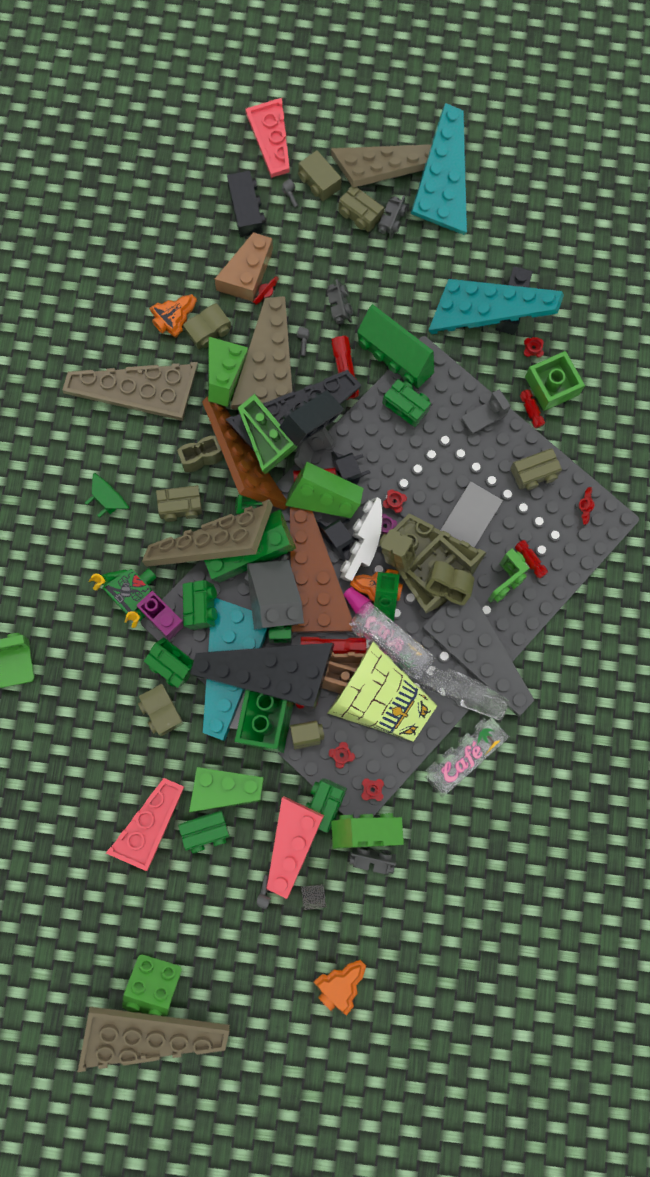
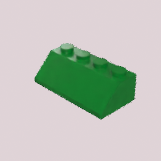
(396, 347)
(274, 543)
(264, 722)

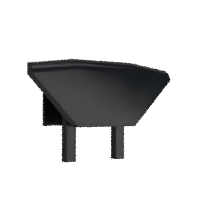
(347, 467)
(337, 537)

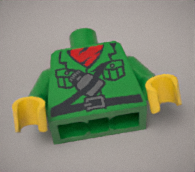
(126, 590)

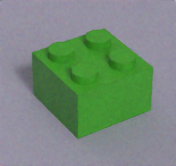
(554, 381)

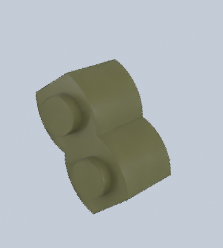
(209, 323)
(196, 455)
(450, 583)
(160, 710)
(306, 734)

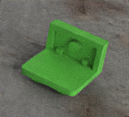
(516, 568)
(15, 661)
(151, 986)

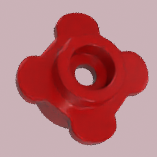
(537, 343)
(394, 495)
(335, 754)
(377, 785)

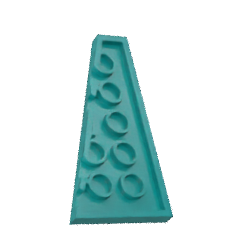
(443, 183)
(487, 304)
(231, 632)

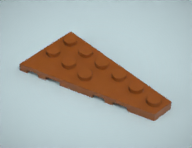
(242, 460)
(315, 578)

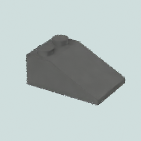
(274, 595)

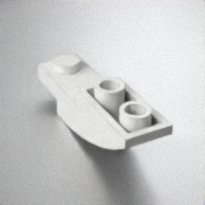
(368, 533)

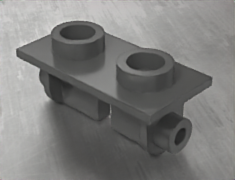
(391, 223)
(338, 294)
(383, 860)

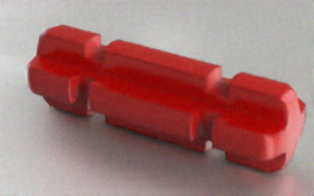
(532, 408)
(531, 559)

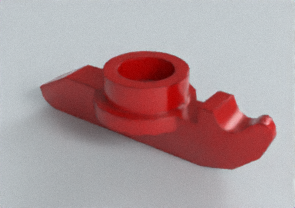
(266, 290)
(586, 505)

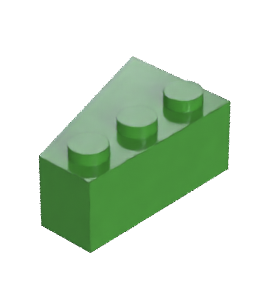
(224, 369)
(265, 435)
(324, 492)
(224, 789)
(367, 831)

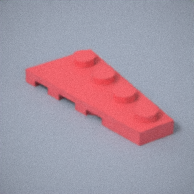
(270, 134)
(144, 833)
(293, 840)

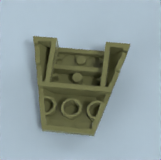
(434, 546)

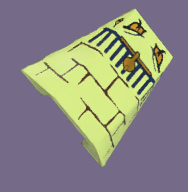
(383, 698)

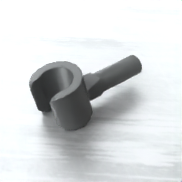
(289, 186)
(303, 333)
(263, 900)

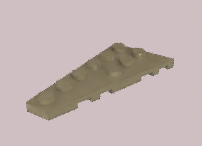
(379, 163)
(268, 358)
(140, 388)
(217, 539)
(141, 1038)

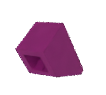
(160, 615)

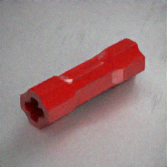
(342, 355)
(341, 646)

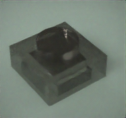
(313, 897)

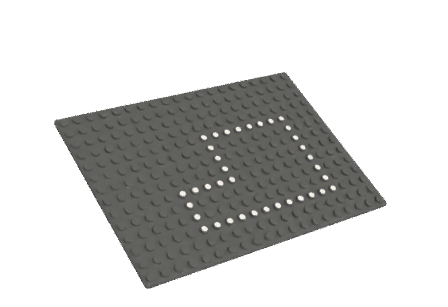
(433, 470)

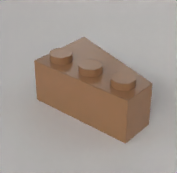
(246, 268)
(340, 671)

